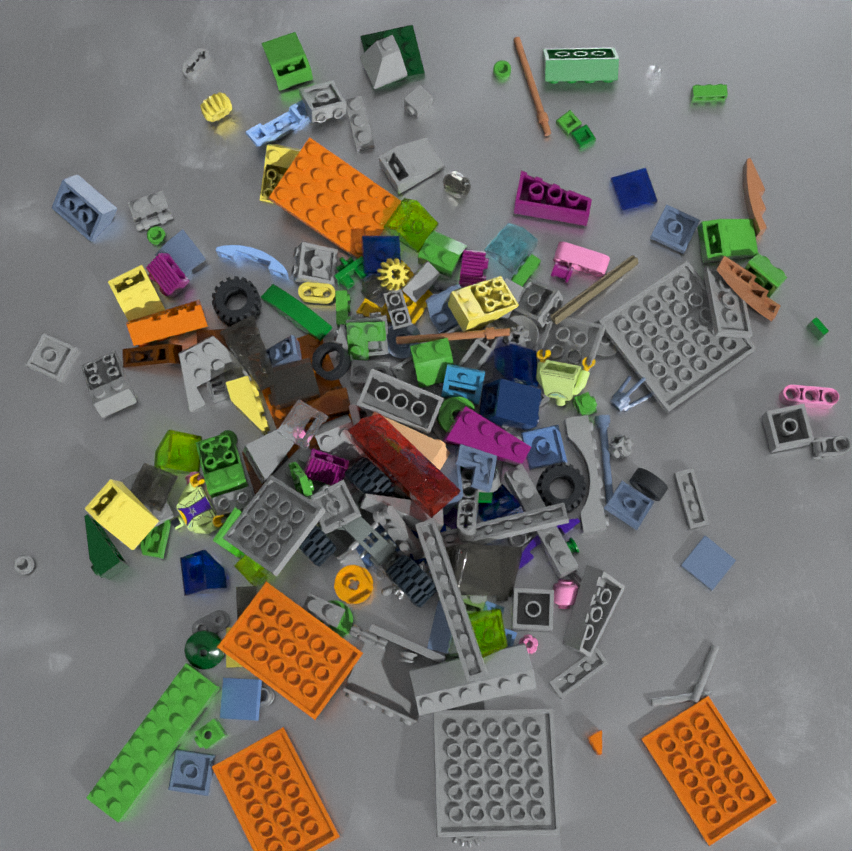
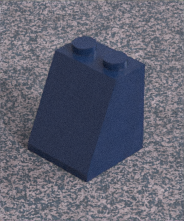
(510, 404)

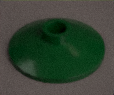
(203, 640)

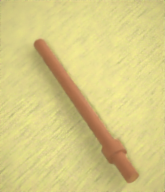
(542, 116)
(489, 333)

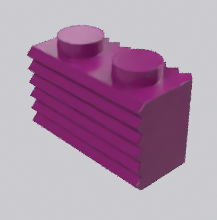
(472, 267)
(167, 275)
(325, 467)

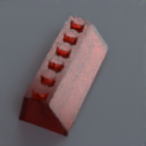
(403, 463)

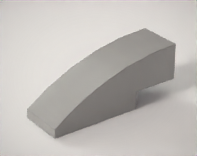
(480, 351)

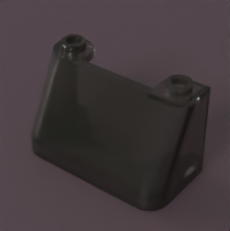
(485, 569)

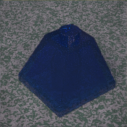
(517, 364)
(201, 574)

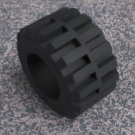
(232, 288)
(564, 472)

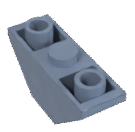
(284, 352)

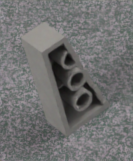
(592, 610)

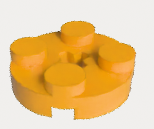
(356, 573)

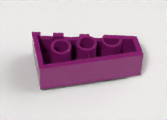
(550, 201)
(479, 433)

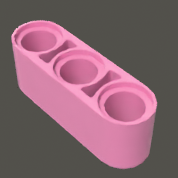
(581, 259)
(817, 394)

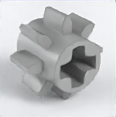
(514, 334)
(620, 446)

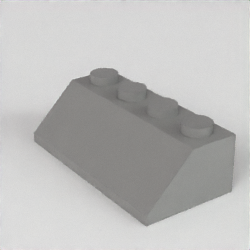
(400, 401)

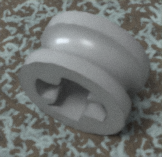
(407, 657)

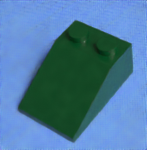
(102, 552)

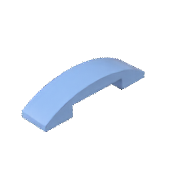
(280, 126)
(232, 252)

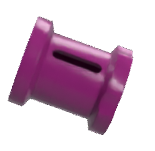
(562, 271)

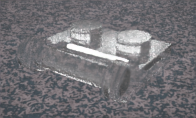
(297, 420)

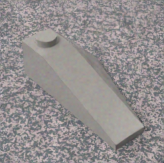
(407, 509)

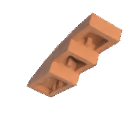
(753, 191)
(743, 284)

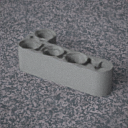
(470, 503)

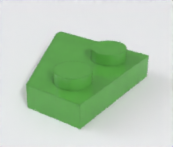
(301, 482)

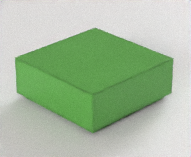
(568, 122)

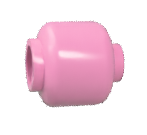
(565, 593)

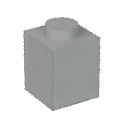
(417, 102)

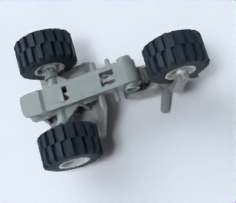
(400, 569)

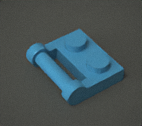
(463, 378)

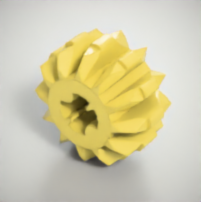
(216, 107)
(399, 274)

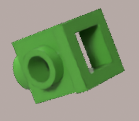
(585, 404)
(217, 731)

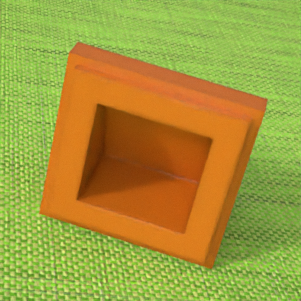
(596, 742)

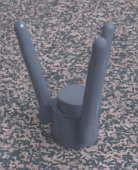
(621, 400)

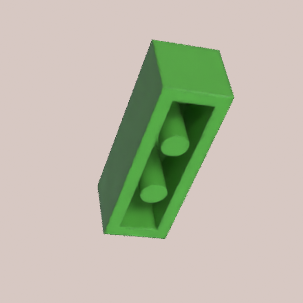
(709, 92)
(527, 270)
(342, 307)

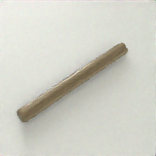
(594, 289)

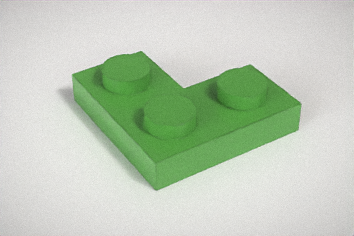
(358, 336)

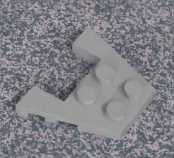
(204, 363)

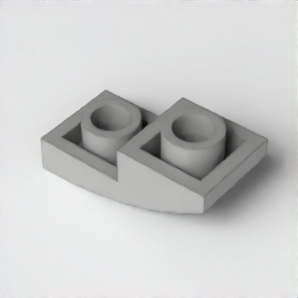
(421, 281)
(397, 309)
(341, 338)

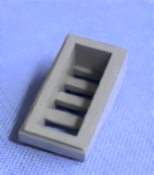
(221, 395)

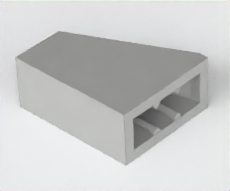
(267, 453)

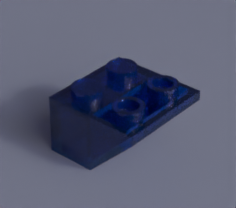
(502, 505)

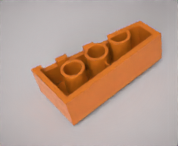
(167, 323)

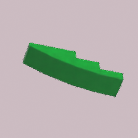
(297, 312)

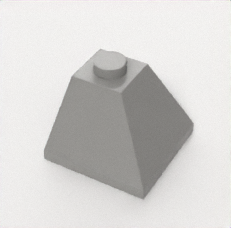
(383, 62)

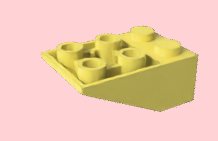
(277, 162)
(136, 294)
(481, 303)
(244, 397)
(122, 513)

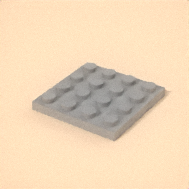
(274, 525)

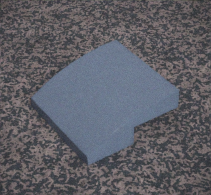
(183, 252)

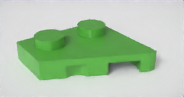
(156, 540)

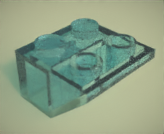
(511, 246)

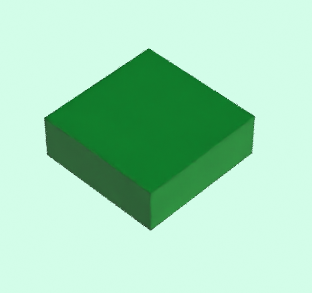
(583, 137)
(817, 328)

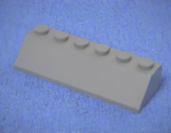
(446, 686)

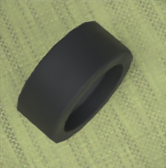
(320, 354)
(648, 484)

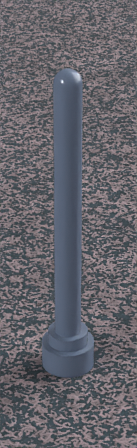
(602, 423)

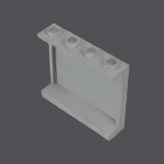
(384, 680)

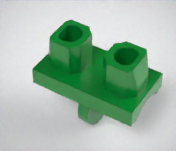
(347, 270)

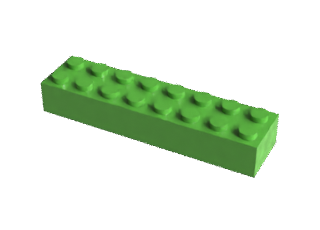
(153, 743)

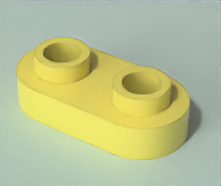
(317, 291)

